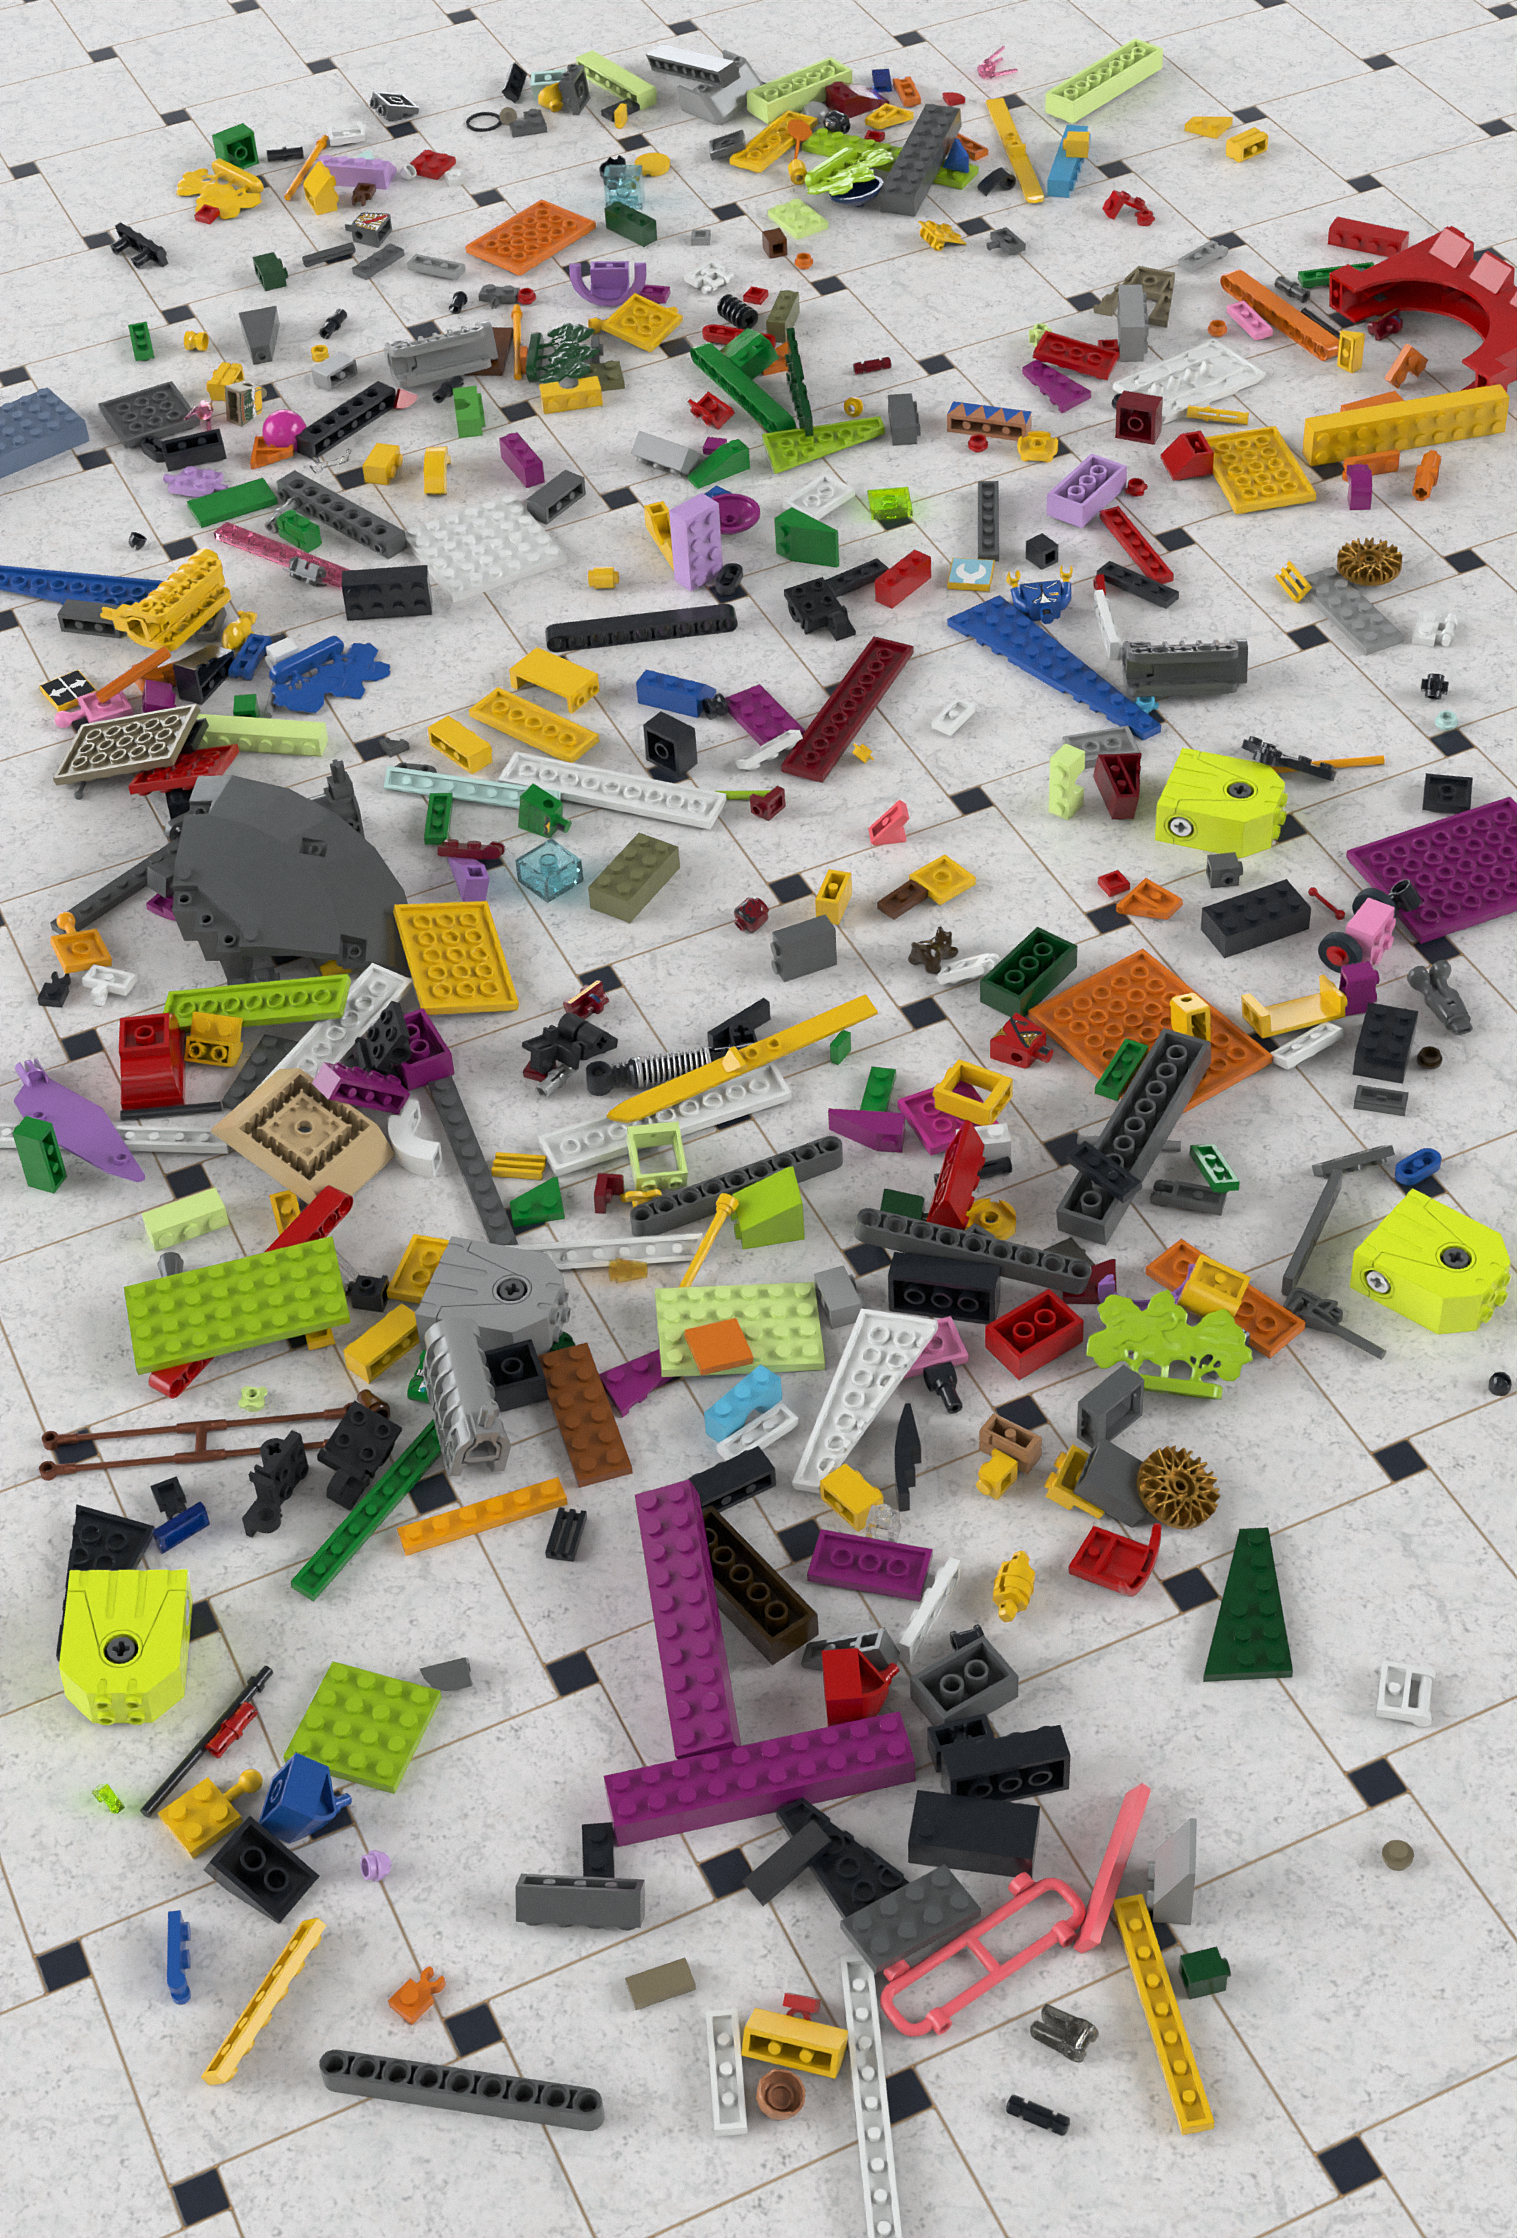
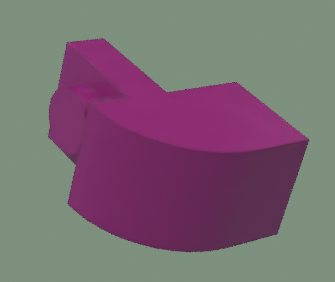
(1359, 487)

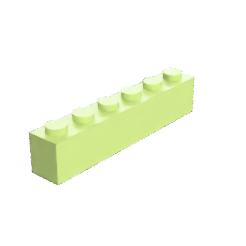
(617, 79)
(265, 735)

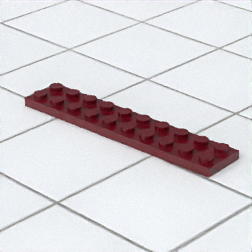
(847, 709)

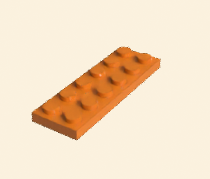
(1266, 1320)

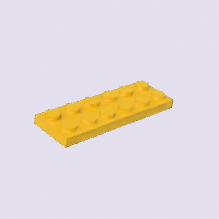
(770, 143)
(534, 725)

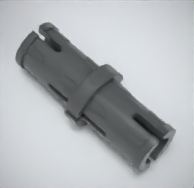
(1292, 289)

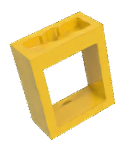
(969, 1109)

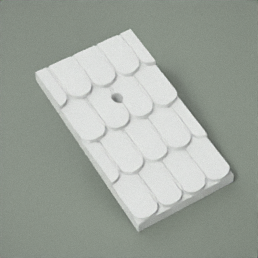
(1193, 378)

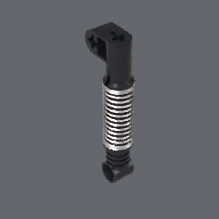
(656, 1069)

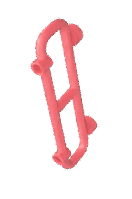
(1024, 1891)

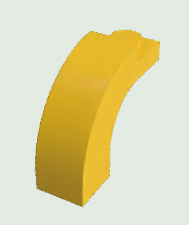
(436, 470)

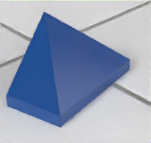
(957, 158)

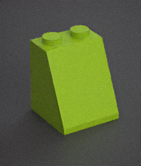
(769, 1211)

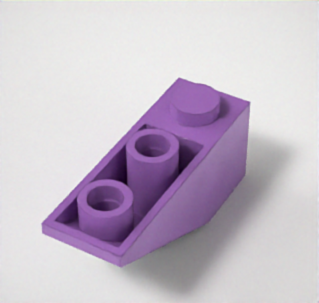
(470, 878)

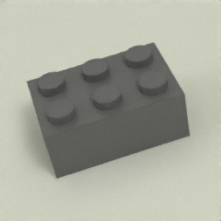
(964, 1684)

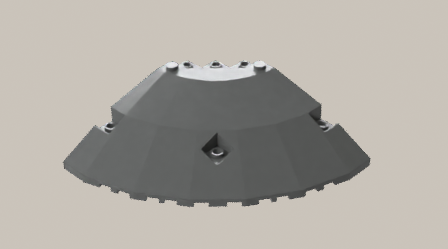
(257, 889)

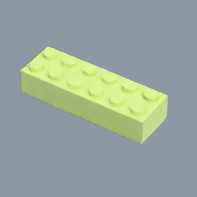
(795, 89)

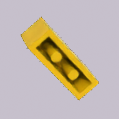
(460, 744)
(382, 1344)
(794, 2043)

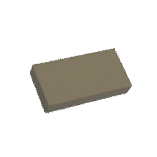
(660, 1983)

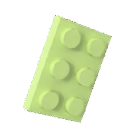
(798, 218)

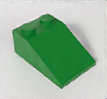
(750, 352)
(806, 539)

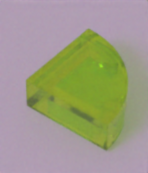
(104, 1793)

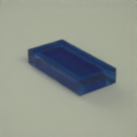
(881, 80)
(181, 1527)

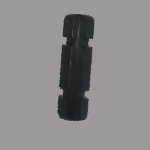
(1038, 2115)

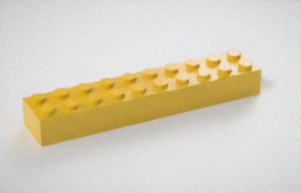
(1405, 424)

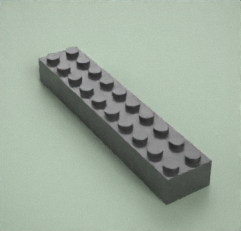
(1137, 1131)

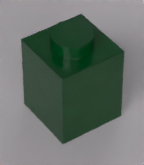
(1204, 1972)

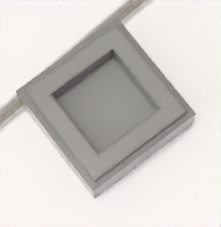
(700, 237)

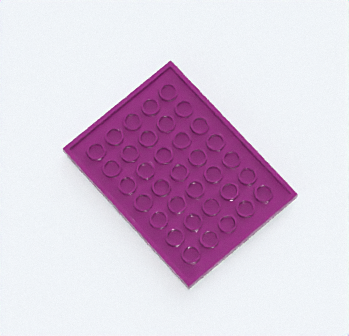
(1456, 864)

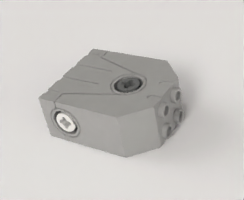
(501, 1288)

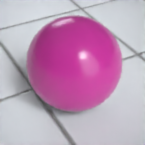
(282, 428)

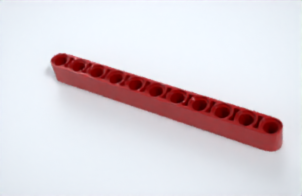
(311, 1224)

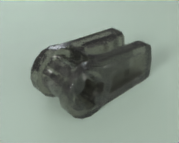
(1065, 2034)

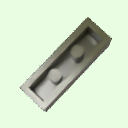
(783, 315)

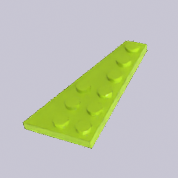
(792, 448)

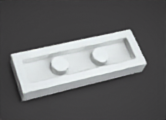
(769, 750)
(1307, 1045)
(759, 1432)

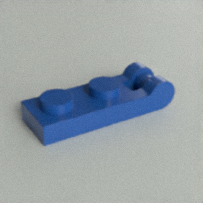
(249, 656)
(178, 1957)

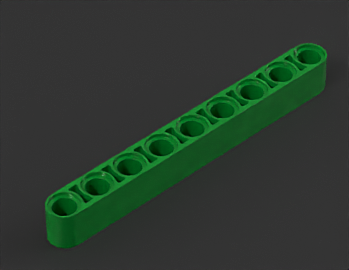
(741, 388)

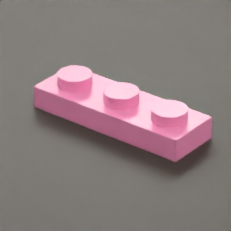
(1249, 320)

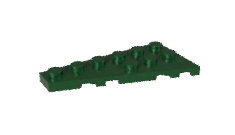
(796, 386)
(1250, 1625)

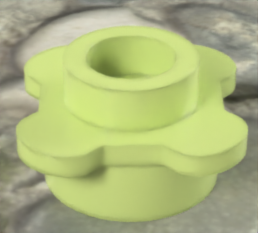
(252, 1398)

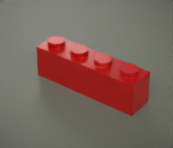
(1367, 237)

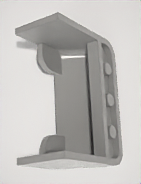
(718, 103)

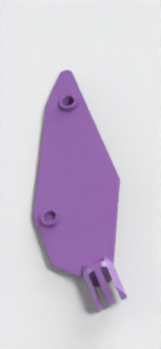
(77, 1122)

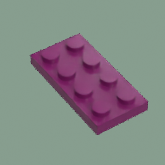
(760, 714)
(870, 1565)

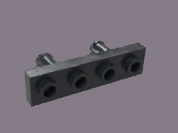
(147, 248)

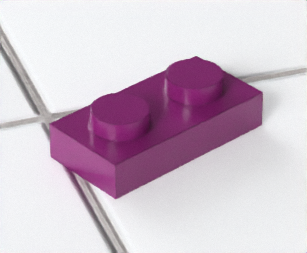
(656, 293)

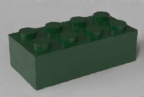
(1028, 973)

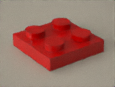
(432, 164)

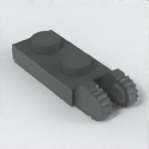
(1188, 1196)

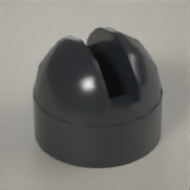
(137, 539)
(1500, 1384)

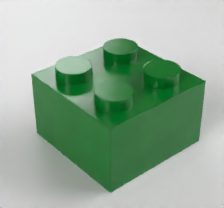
(236, 146)

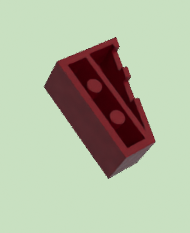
(1119, 783)

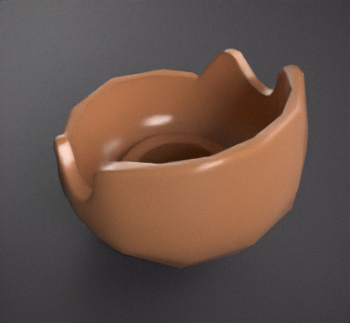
(780, 2094)

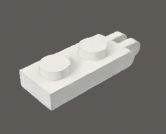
(967, 968)

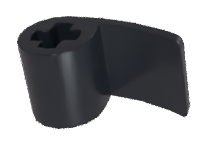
(999, 176)

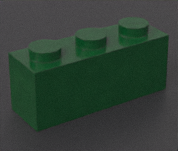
(630, 223)

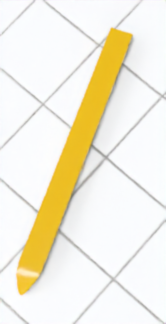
(1015, 150)
(743, 1060)

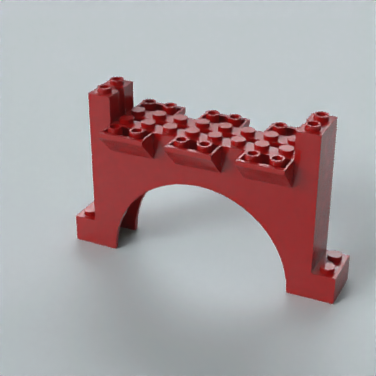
(1446, 281)

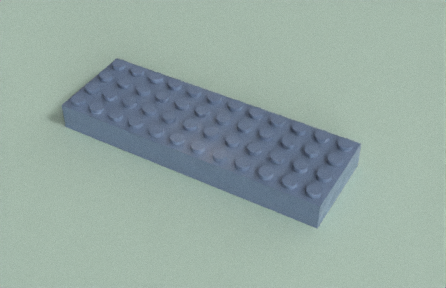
(37, 430)

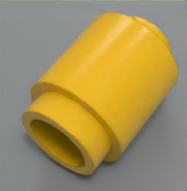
(797, 171)
(603, 577)

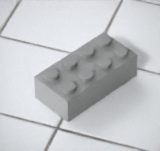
(1132, 323)

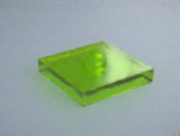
(889, 503)

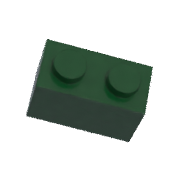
(270, 271)

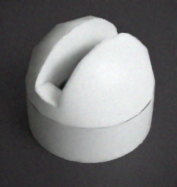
(408, 172)

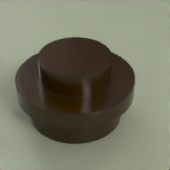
(1429, 1058)

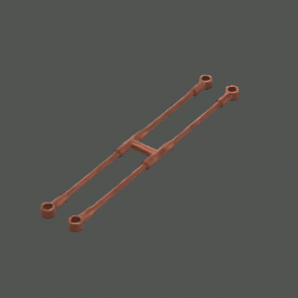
(199, 1455)

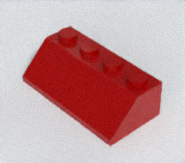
(958, 1179)

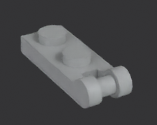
(1202, 256)

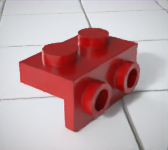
(711, 410)

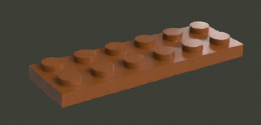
(584, 1416)

